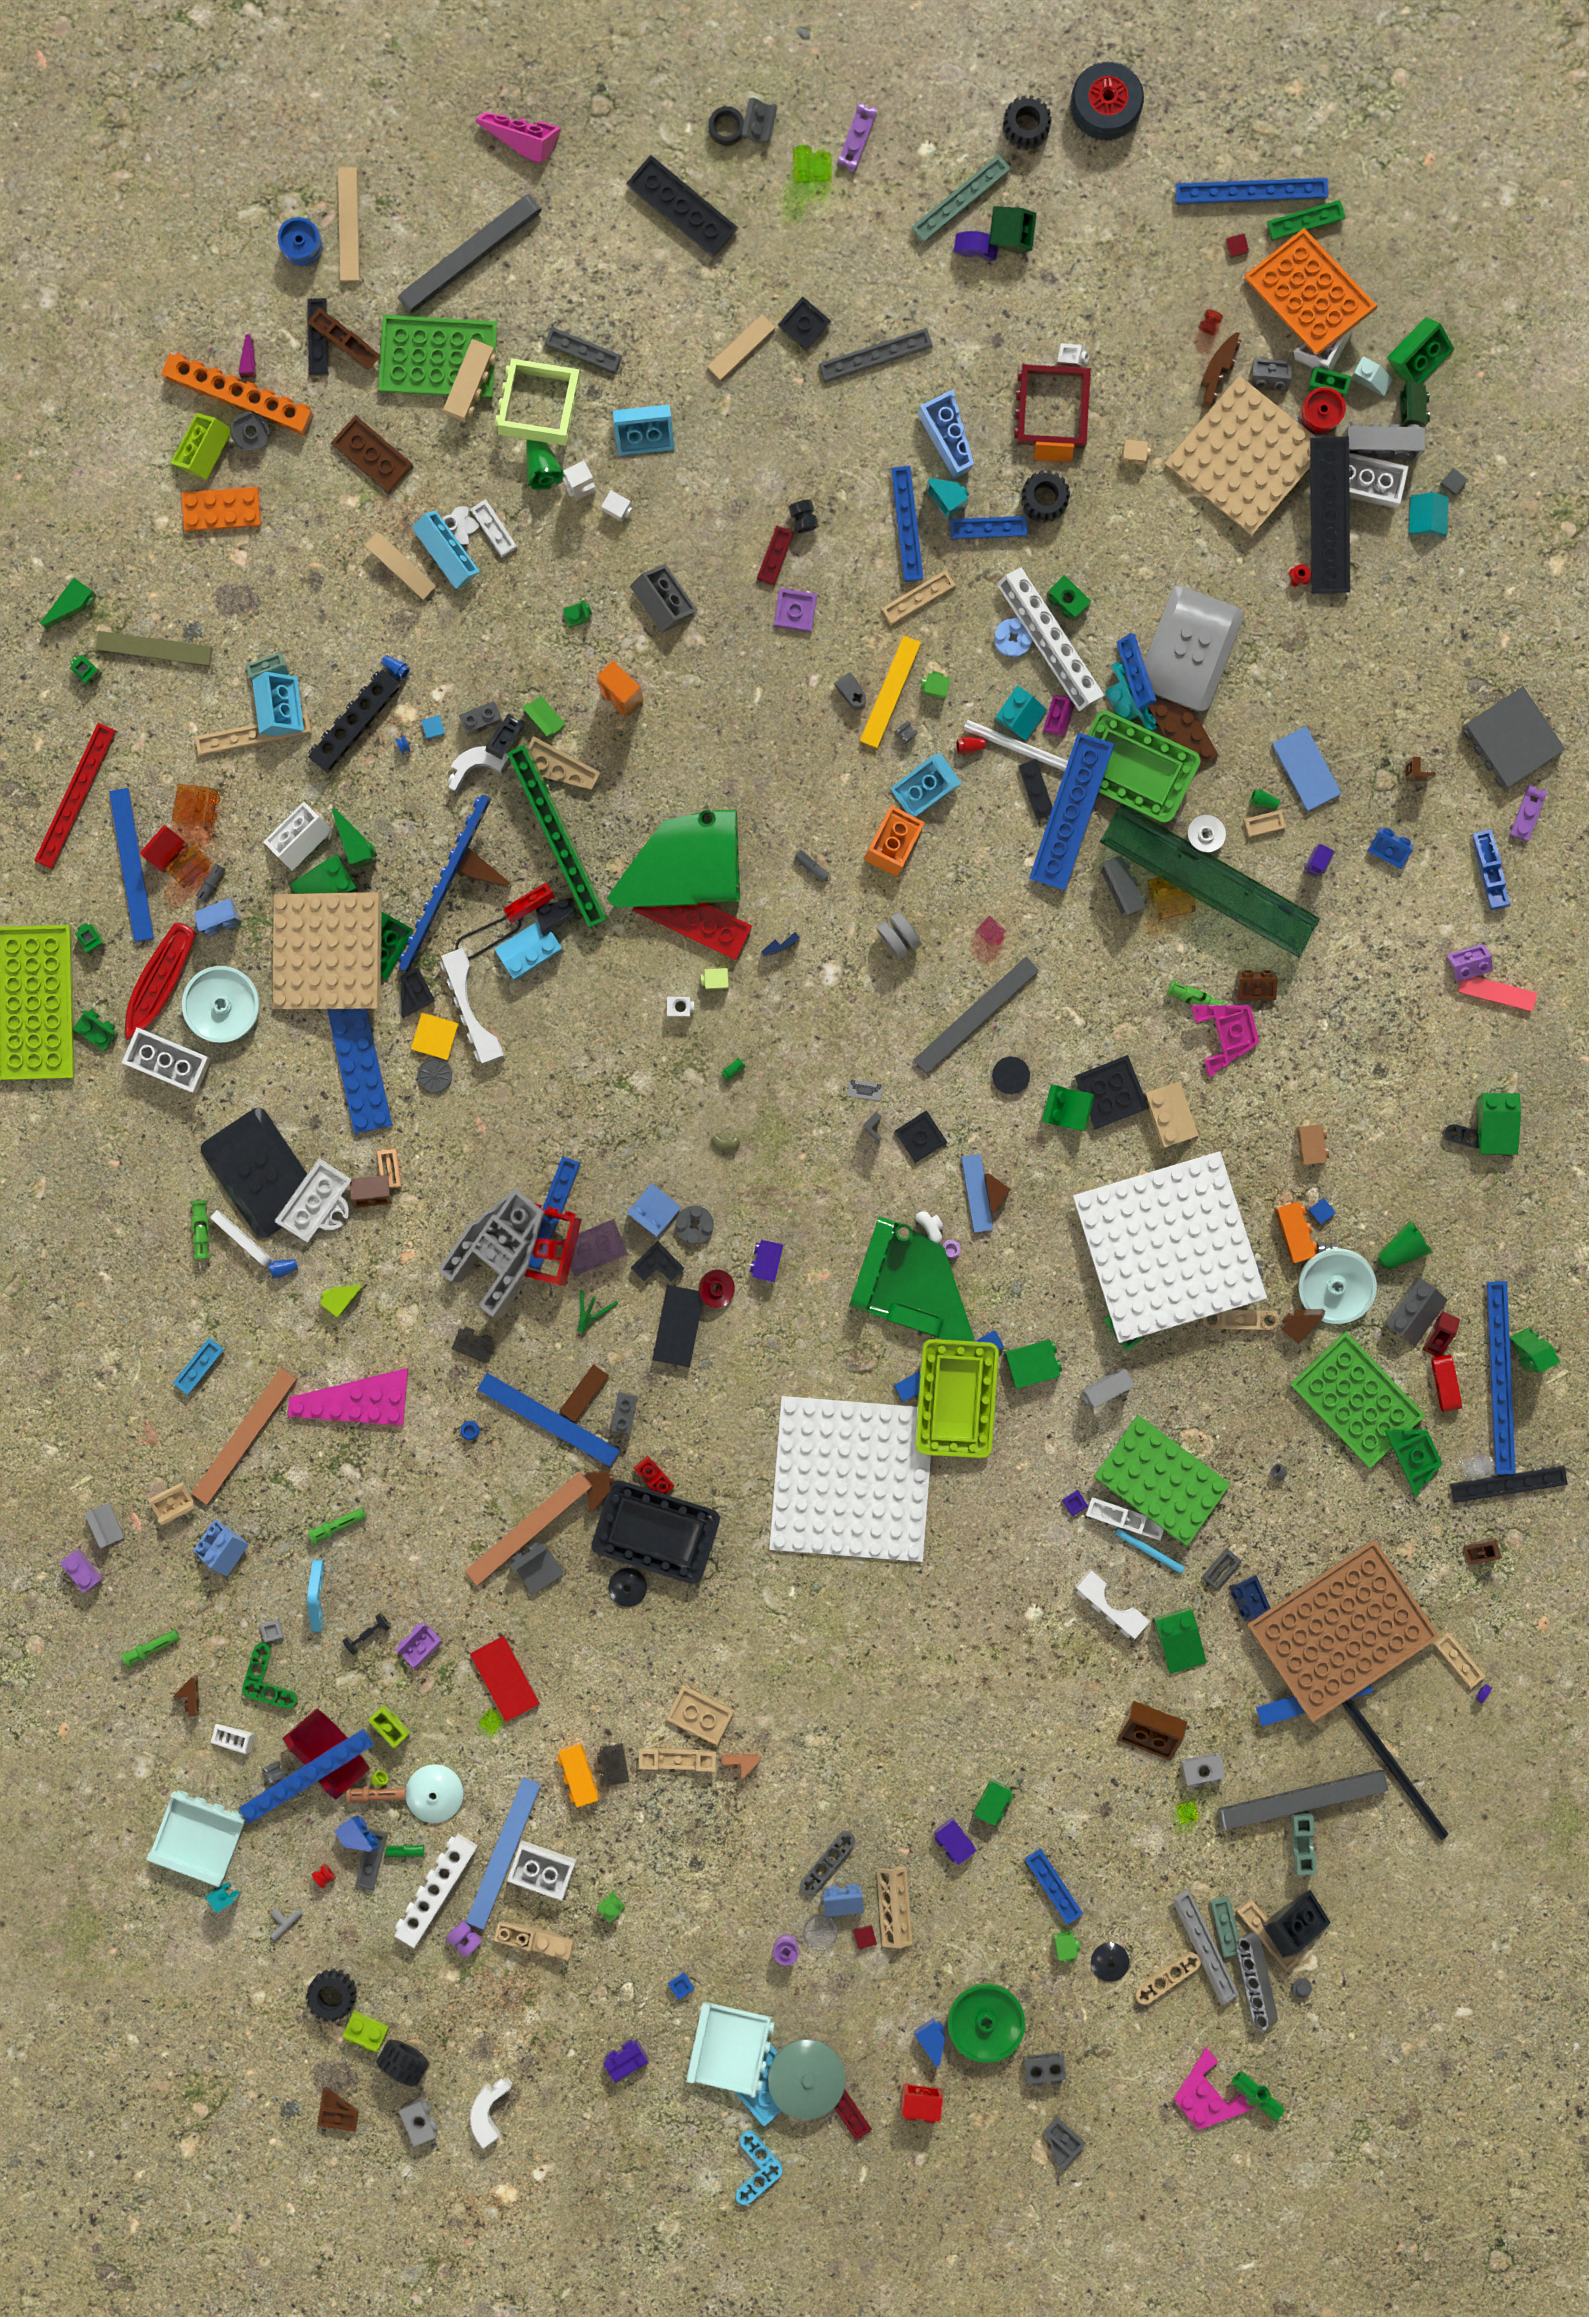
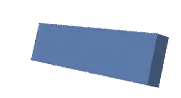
(977, 1193)

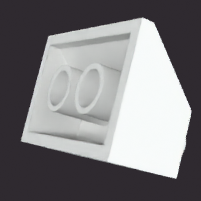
(298, 836)

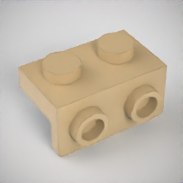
(172, 1503)

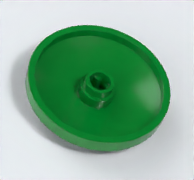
(986, 2022)

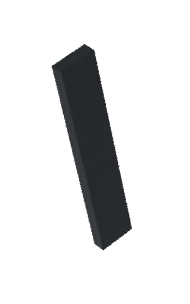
(1508, 1484)

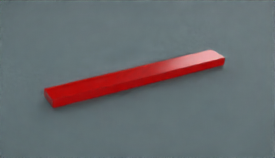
(75, 795)

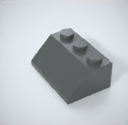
(663, 598)
(1123, 886)
(1415, 1311)

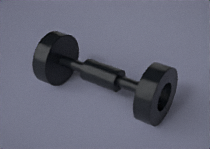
(351, 1645)

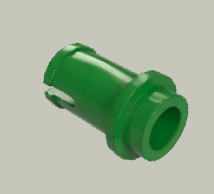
(735, 1067)

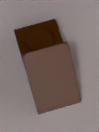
(191, 1691)

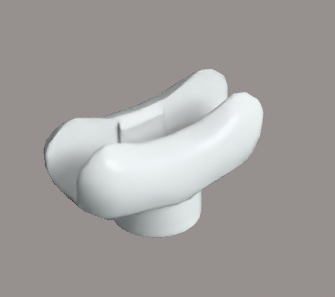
(931, 1225)

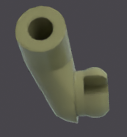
(726, 1145)

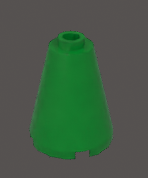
(542, 466)
(1404, 1248)

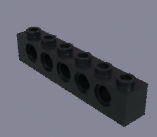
(353, 732)

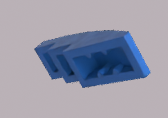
(1490, 869)

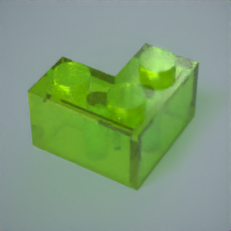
(811, 166)

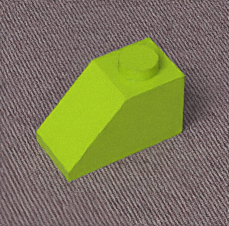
(339, 1298)

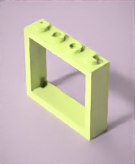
(532, 432)

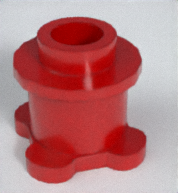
(1296, 579)

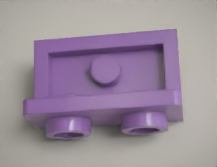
(419, 1645)

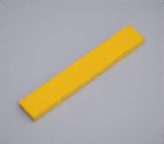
(890, 692)

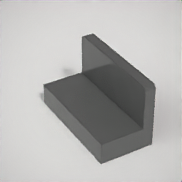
(870, 1123)

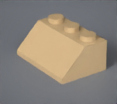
(1171, 1114)

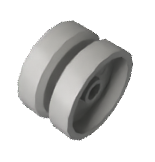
(899, 935)

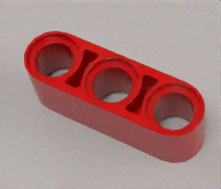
(1446, 1383)

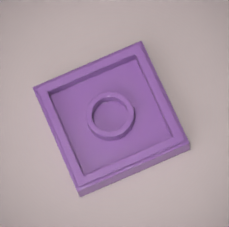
(795, 610)

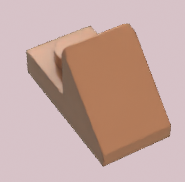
(747, 1761)

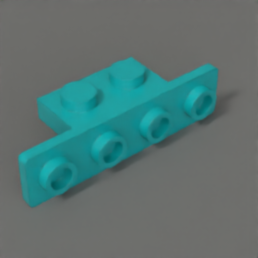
(1123, 700)

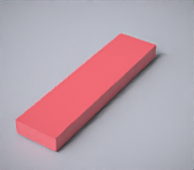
(1498, 993)

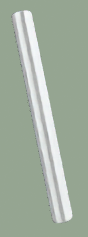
(1015, 745)

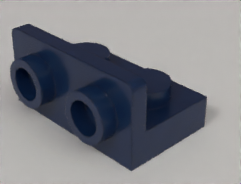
(1249, 1598)

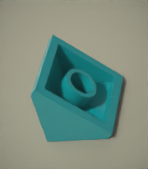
(1428, 514)

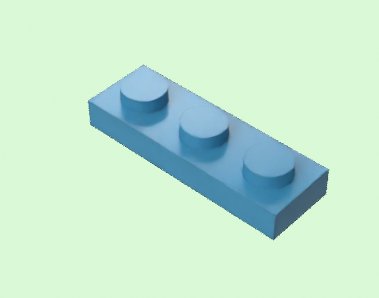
(198, 1366)

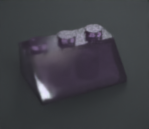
(597, 1247)

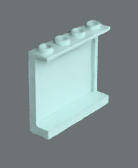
(197, 1838)
(730, 2048)

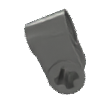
(849, 688)

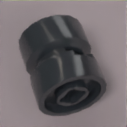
(803, 514)

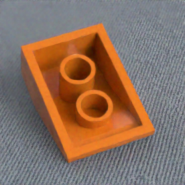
(893, 841)

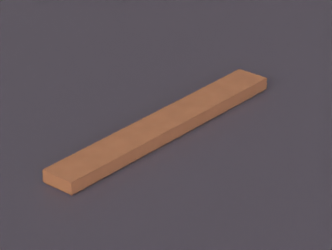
(244, 1436)
(528, 1528)

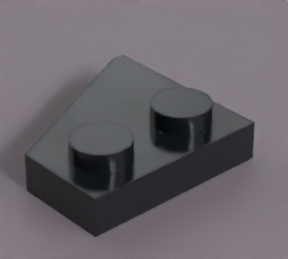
(555, 914)
(414, 992)

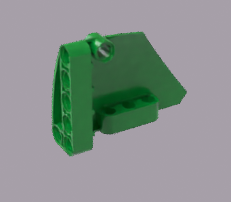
(684, 864)
(910, 1284)

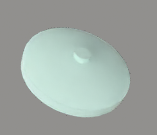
(220, 1004)
(1339, 1284)

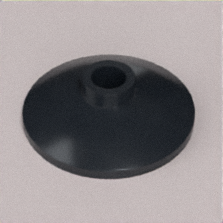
(635, 1580)
(1105, 1953)

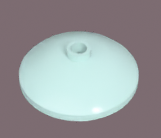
(436, 1780)

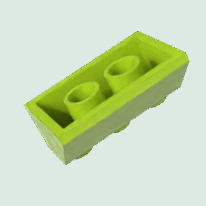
(201, 446)

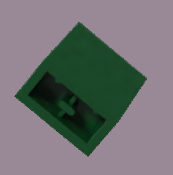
(1012, 229)

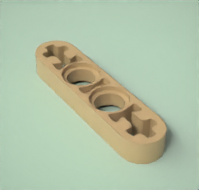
(1169, 1980)

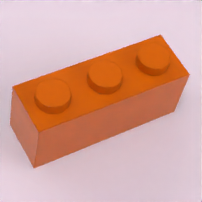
(1296, 1232)

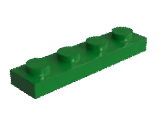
(1307, 219)

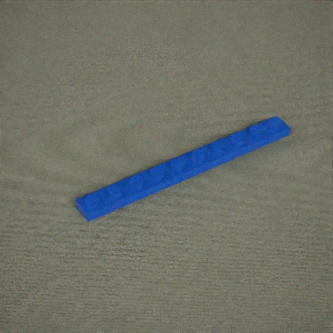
(447, 874)
(1500, 1377)

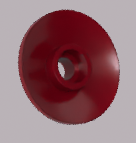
(724, 1288)

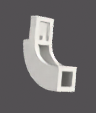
(472, 759)
(481, 2122)

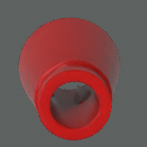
(969, 745)

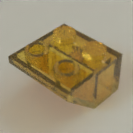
(1169, 899)

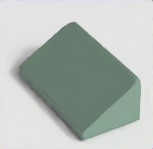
(273, 664)

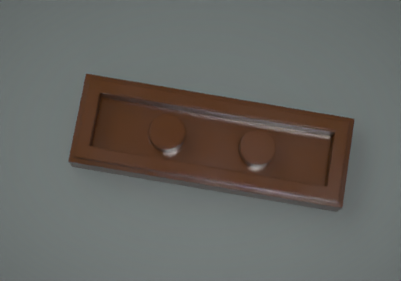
(584, 1393)

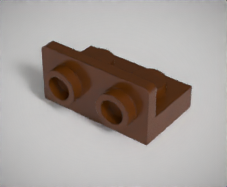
(1257, 985)

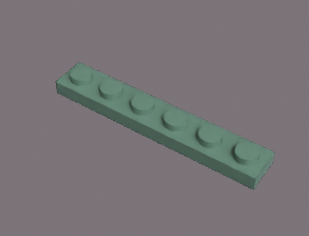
(960, 198)

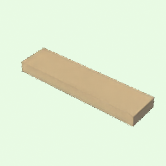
(741, 347)
(918, 597)
(1255, 1919)

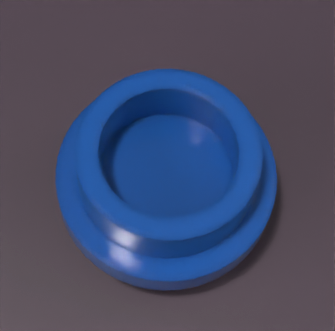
(470, 1430)

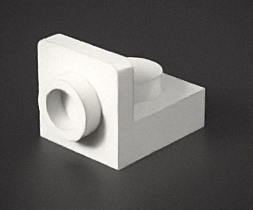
(1073, 355)

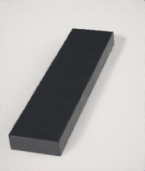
(316, 342)

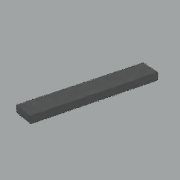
(875, 355)

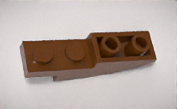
(1221, 362)

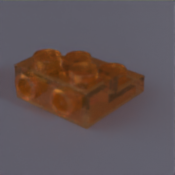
(195, 805)

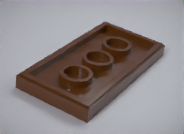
(372, 454)

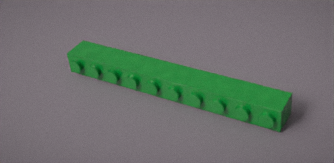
(558, 836)

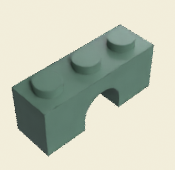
(1302, 1842)

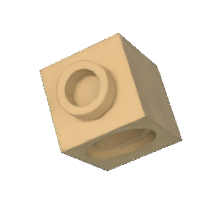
(1135, 452)

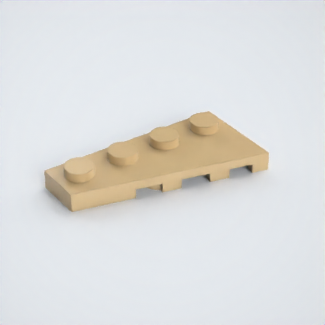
(561, 766)

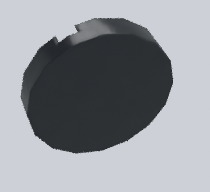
(1010, 1075)

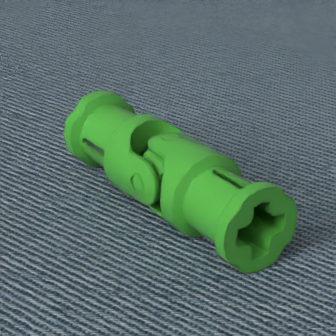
(1191, 995)
(199, 1214)

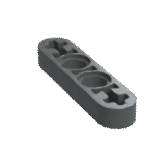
(826, 1861)

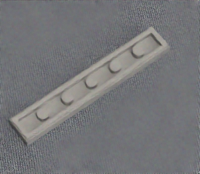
(1205, 1947)

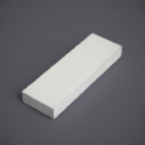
(493, 528)

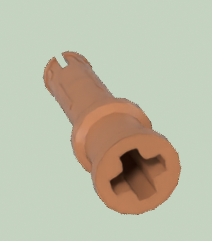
(365, 1791)

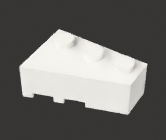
(1326, 359)

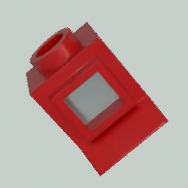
(546, 1249)

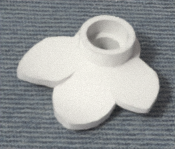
(462, 524)

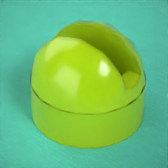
(379, 1778)

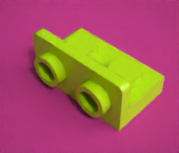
(365, 2032)

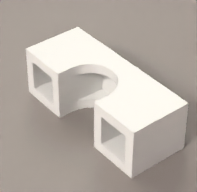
(579, 481)

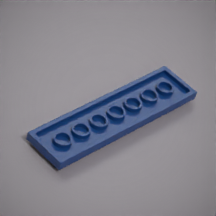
(1072, 811)
(360, 1069)

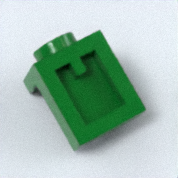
(577, 614)

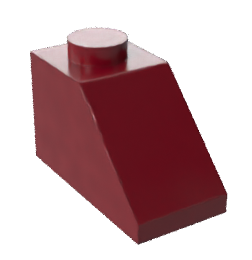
(1441, 1334)

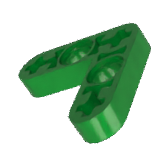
(257, 1680)

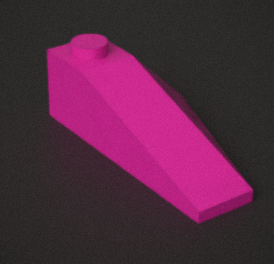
(528, 139)

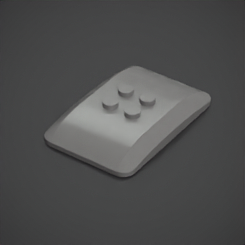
(1191, 647)

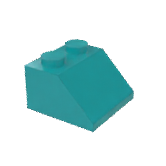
(948, 496)
(1021, 713)

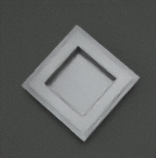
(271, 1630)

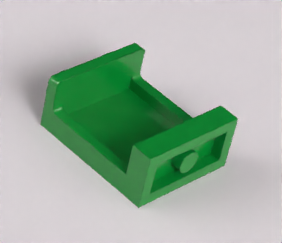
(1033, 1363)

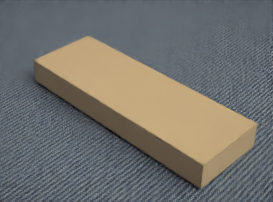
(1459, 1660)

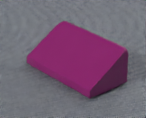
(1059, 716)

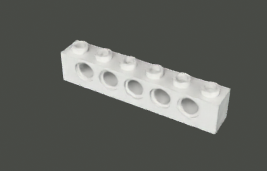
(411, 1934)

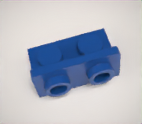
(1391, 847)

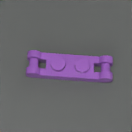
(857, 137)

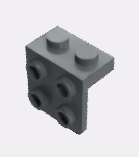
(536, 1567)

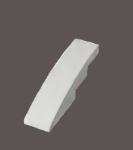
(1123, 1518)

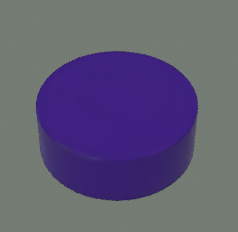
(1483, 1693)

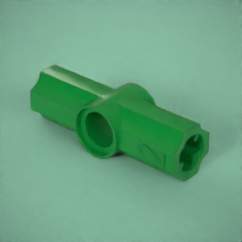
(1257, 2096)

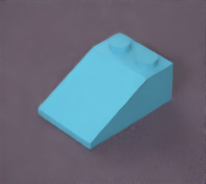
(926, 785)

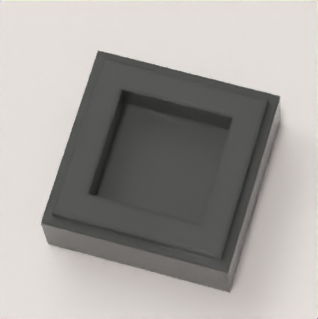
(1453, 481)

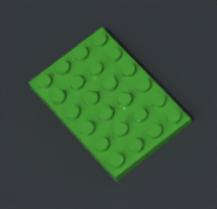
(427, 353)
(1356, 1398)
(1161, 1480)

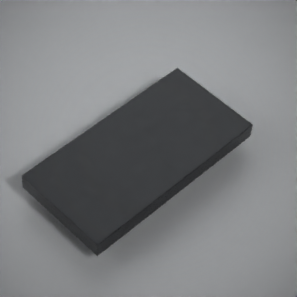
(678, 1326)

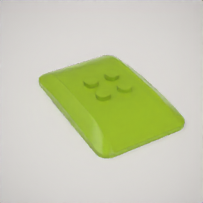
(956, 1398)

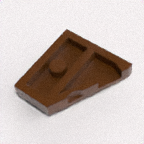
(337, 2112)

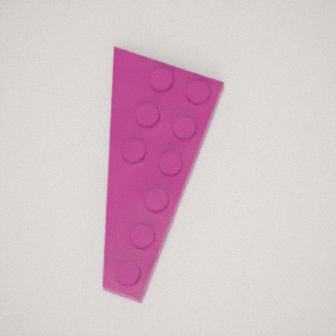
(367, 1400)

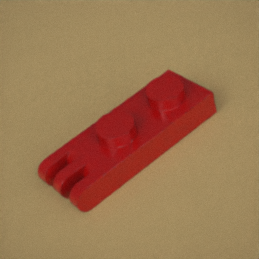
(528, 903)

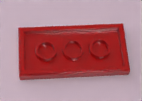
(504, 1678)

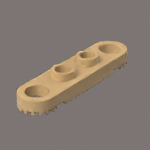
(1242, 1320)

